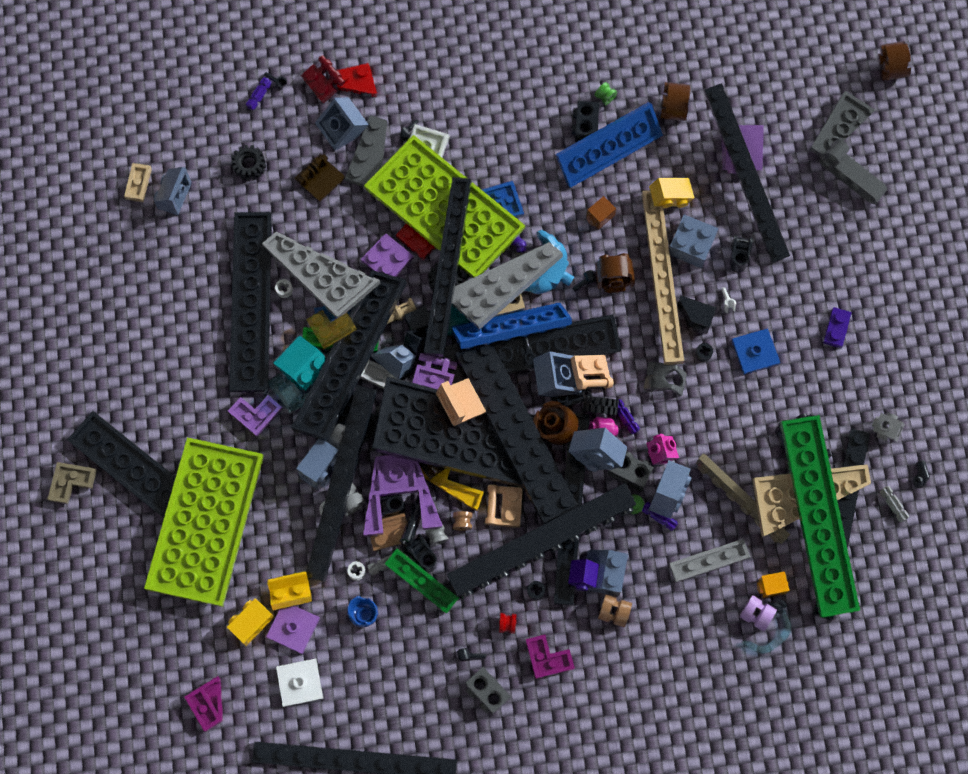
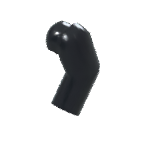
(923, 475)

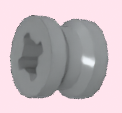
(436, 536)

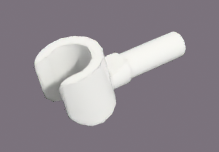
(729, 303)

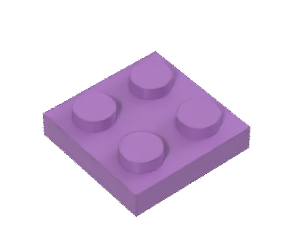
(387, 257)

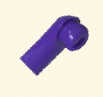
(520, 244)

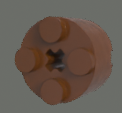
(895, 60)
(675, 101)
(614, 273)
(556, 423)

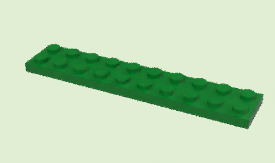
(819, 516)

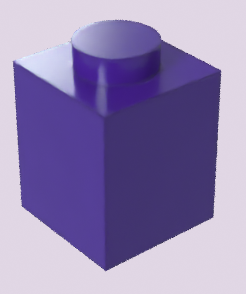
(583, 574)

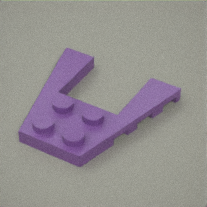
(398, 476)

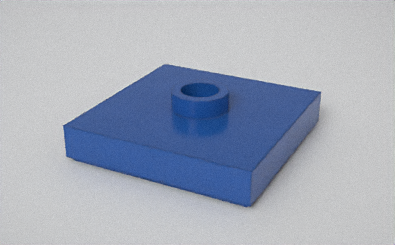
(755, 351)

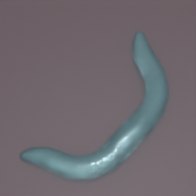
(774, 643)

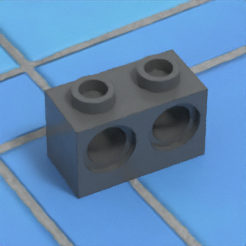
(628, 474)
(492, 688)

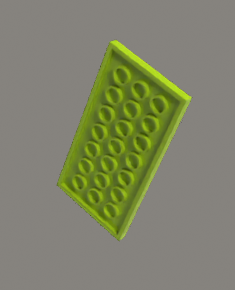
(417, 190)
(204, 522)

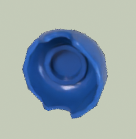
(362, 611)

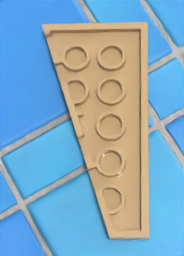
(777, 500)

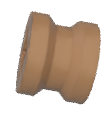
(462, 521)

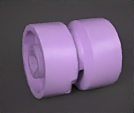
(764, 616)

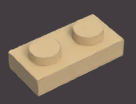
(138, 182)

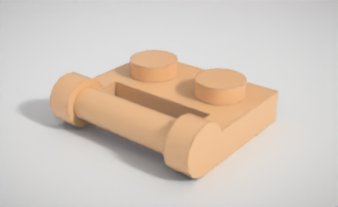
(591, 366)
(510, 506)

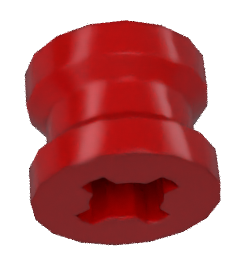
(507, 623)

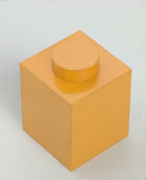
(773, 585)

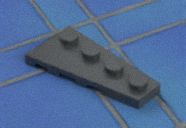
(843, 120)
(369, 153)

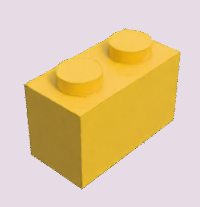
(671, 192)
(250, 621)

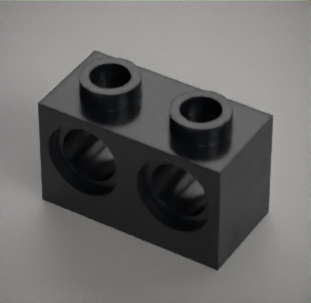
(587, 122)

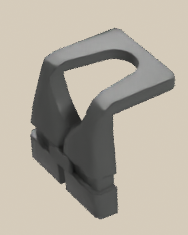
(657, 381)

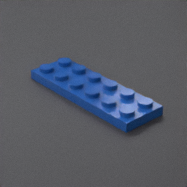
(609, 144)
(512, 325)

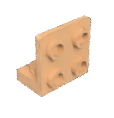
(460, 401)

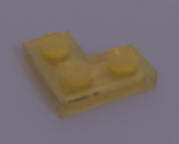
(330, 332)

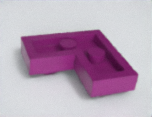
(543, 662)

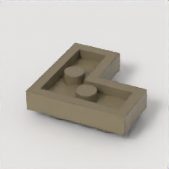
(68, 476)

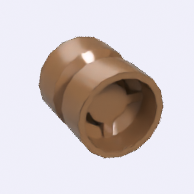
(621, 614)

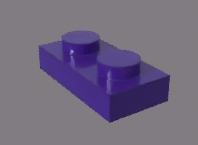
(837, 327)

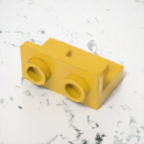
(289, 590)

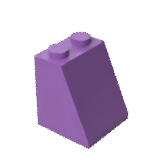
(754, 140)

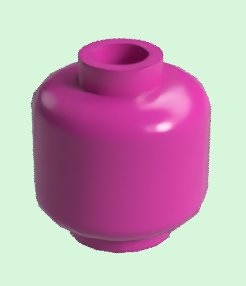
(607, 423)

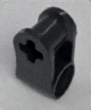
(740, 250)
(386, 503)
(420, 551)

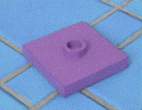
(293, 628)

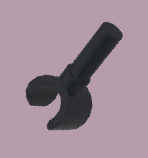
(276, 80)
(405, 132)
(589, 278)
(527, 349)
(463, 654)

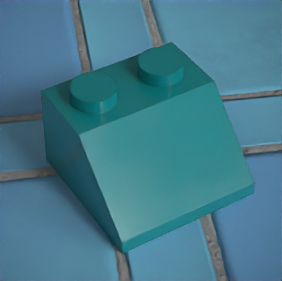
(300, 363)

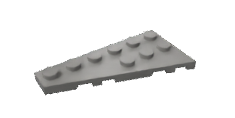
(324, 277)
(492, 291)

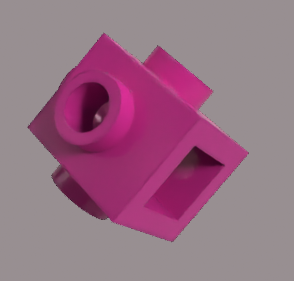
(662, 449)

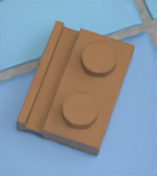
(393, 529)

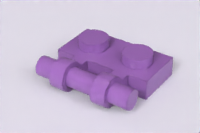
(432, 377)

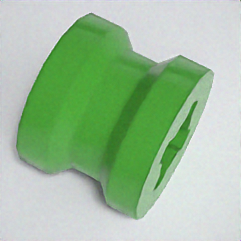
(605, 93)

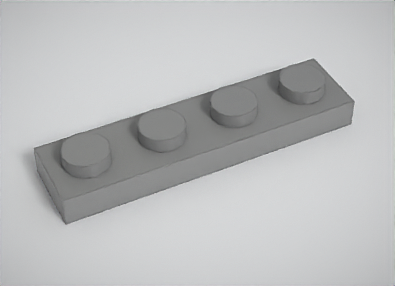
(709, 560)

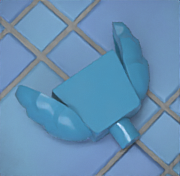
(556, 273)

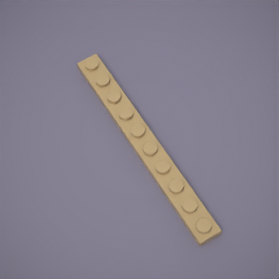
(662, 281)

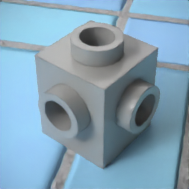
(892, 432)

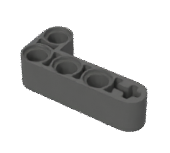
(852, 173)

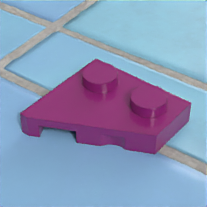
(207, 704)

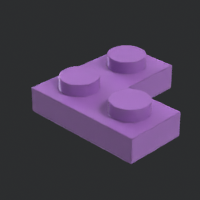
(255, 419)

